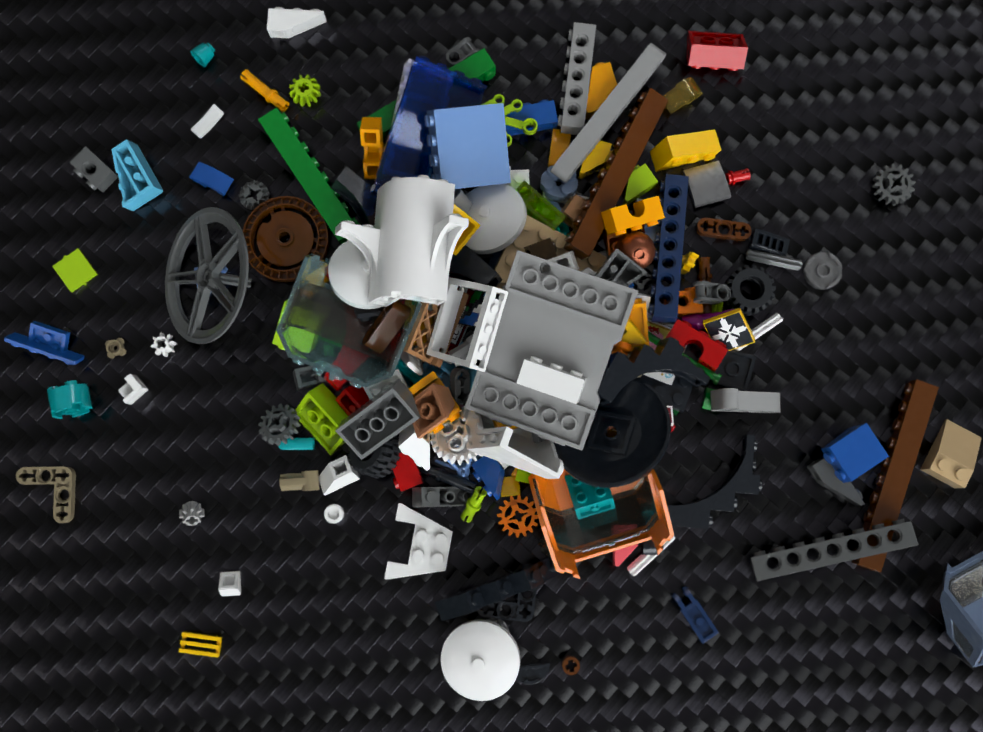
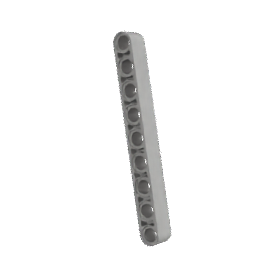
(608, 113)

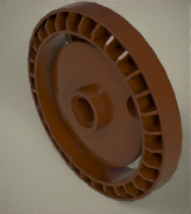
(283, 224)

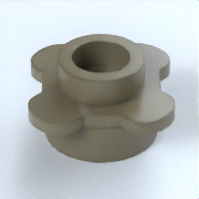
(110, 344)

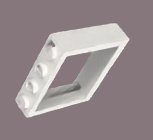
(485, 328)

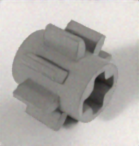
(191, 513)

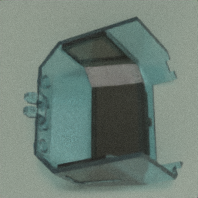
(326, 335)

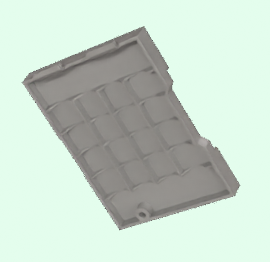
(563, 321)

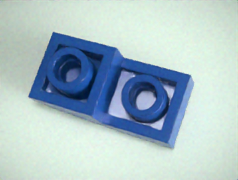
(212, 178)

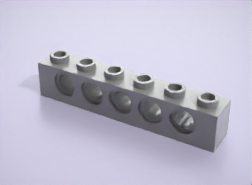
(585, 35)

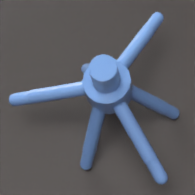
(462, 470)

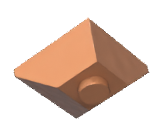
(434, 407)

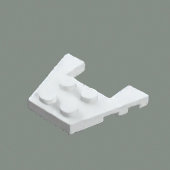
(428, 548)

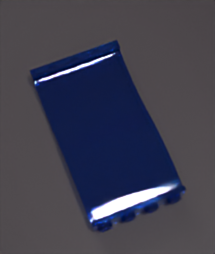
(427, 88)

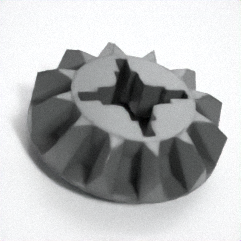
(262, 195)

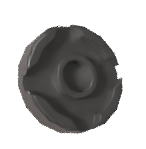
(822, 270)

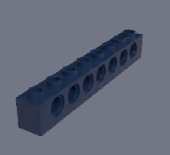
(668, 312)

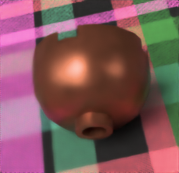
(637, 247)

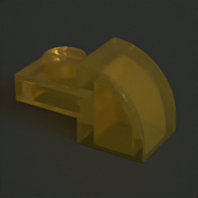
(682, 94)

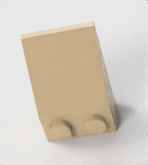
(952, 455)

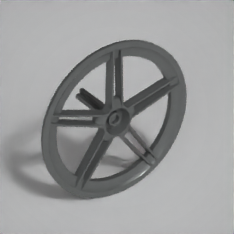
(207, 275)

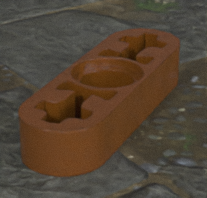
(737, 226)

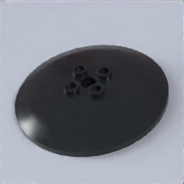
(634, 451)

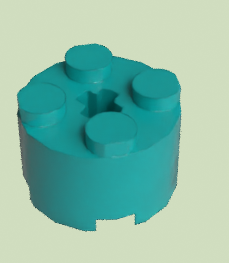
(69, 399)

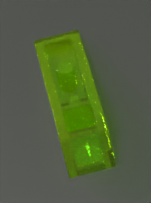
(539, 207)

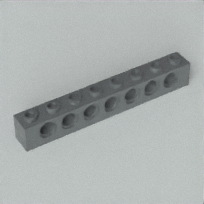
(905, 538)

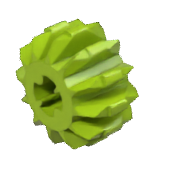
(299, 92)

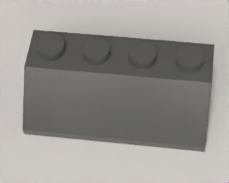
(379, 419)

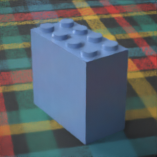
(469, 145)

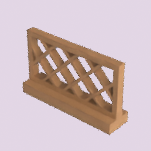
(416, 334)

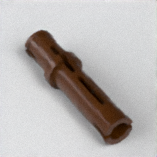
(704, 275)

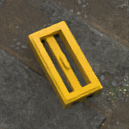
(184, 642)

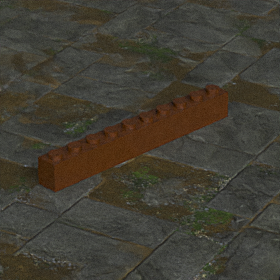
(616, 173)
(898, 467)

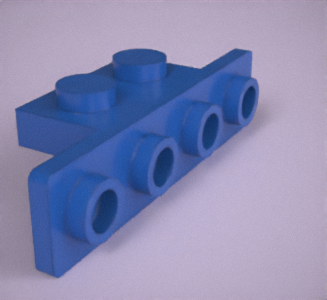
(46, 341)

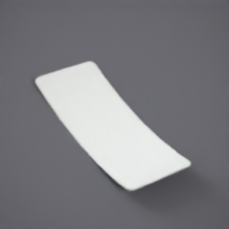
(208, 121)

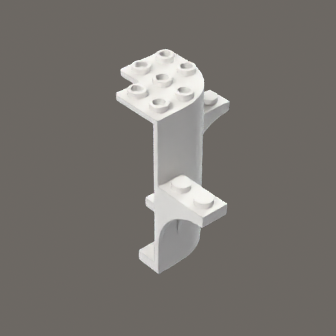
(410, 240)

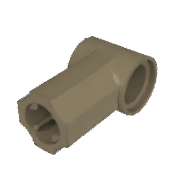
(300, 481)

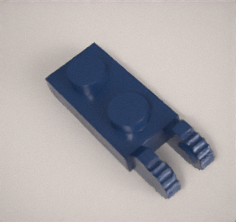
(696, 617)

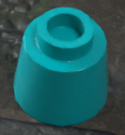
(203, 53)

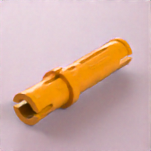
(269, 94)

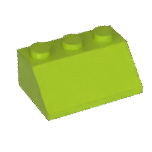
(322, 416)

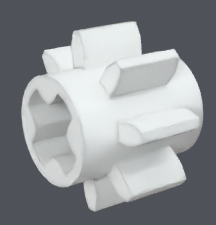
(158, 344)

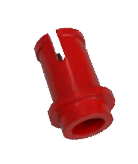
(737, 176)

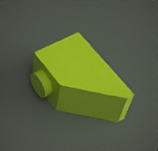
(639, 183)

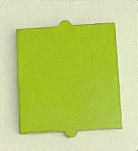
(75, 270)

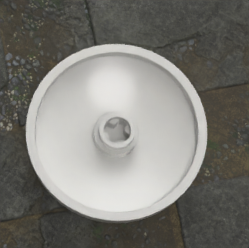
(500, 216)
(350, 276)
(480, 660)

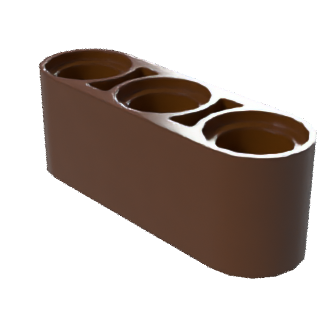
(386, 326)

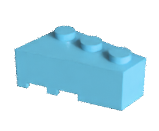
(135, 176)

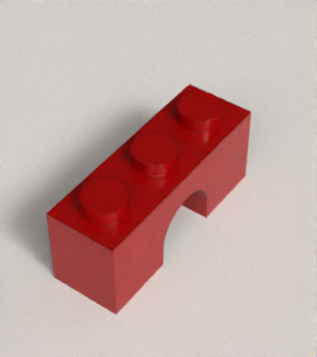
(711, 350)

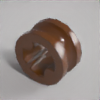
(576, 668)

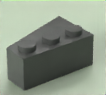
(620, 269)

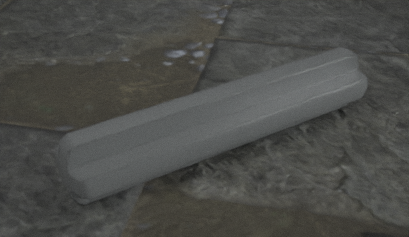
(772, 259)

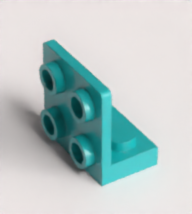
(589, 499)

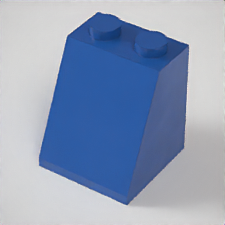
(854, 452)

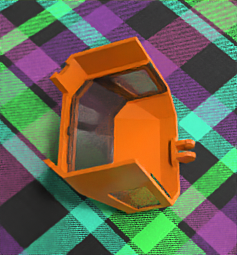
(637, 517)

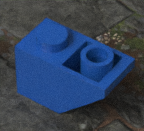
(491, 474)

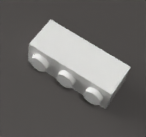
(551, 379)

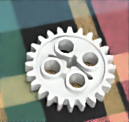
(445, 443)

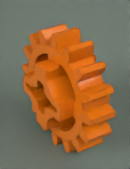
(522, 528)

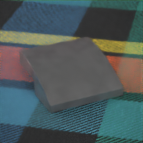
(707, 184)

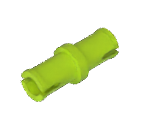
(473, 504)

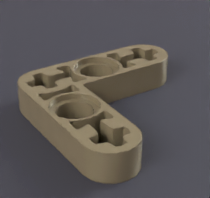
(60, 484)

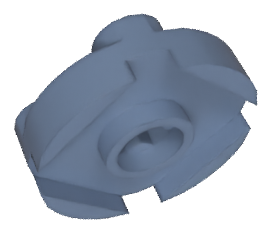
(554, 192)

